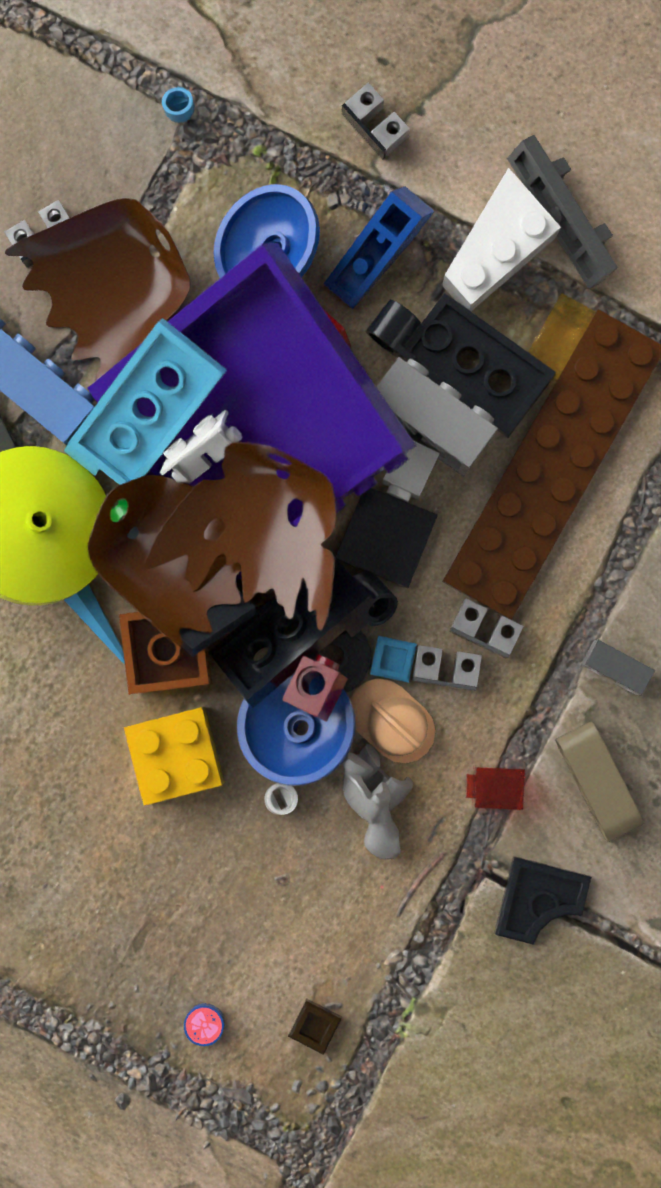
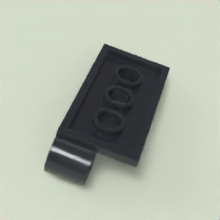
(353, 605)

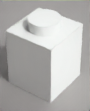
(412, 476)

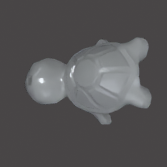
(373, 797)

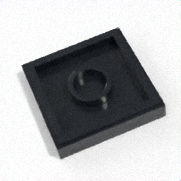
(386, 537)

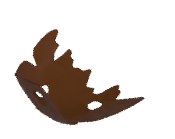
(257, 528)

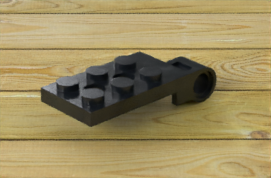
(445, 335)

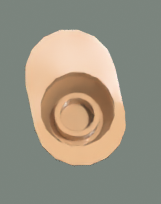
(392, 721)

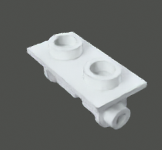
(187, 456)

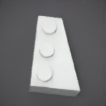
(500, 243)

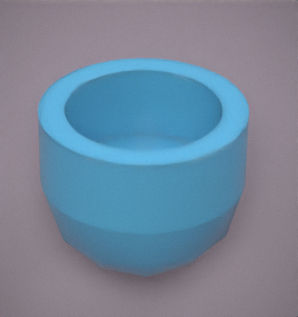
(178, 104)

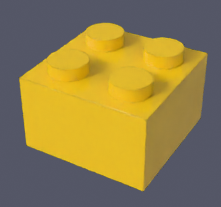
(174, 755)

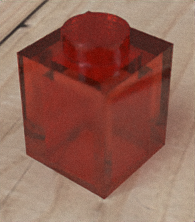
(496, 787)

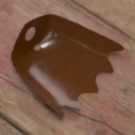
(106, 278)
(162, 591)

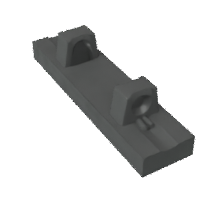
(577, 236)

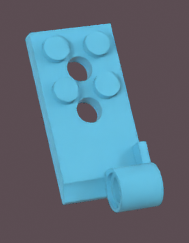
(117, 434)

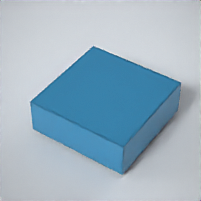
(393, 659)

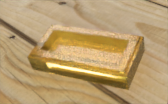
(561, 333)

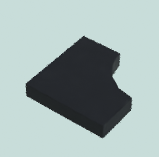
(536, 896)

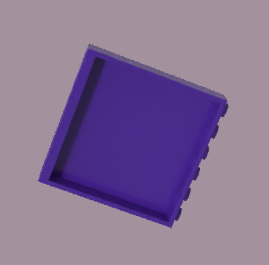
(285, 380)

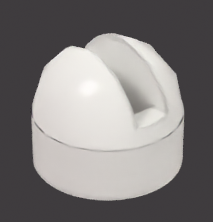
(288, 796)

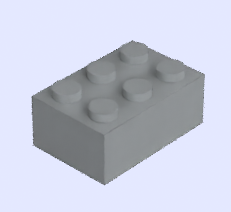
(436, 415)

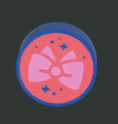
(204, 1024)

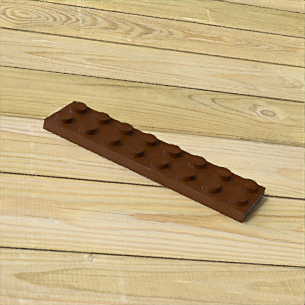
(554, 465)

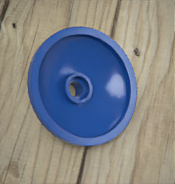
(268, 216)
(277, 750)

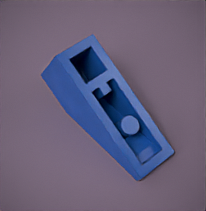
(378, 245)

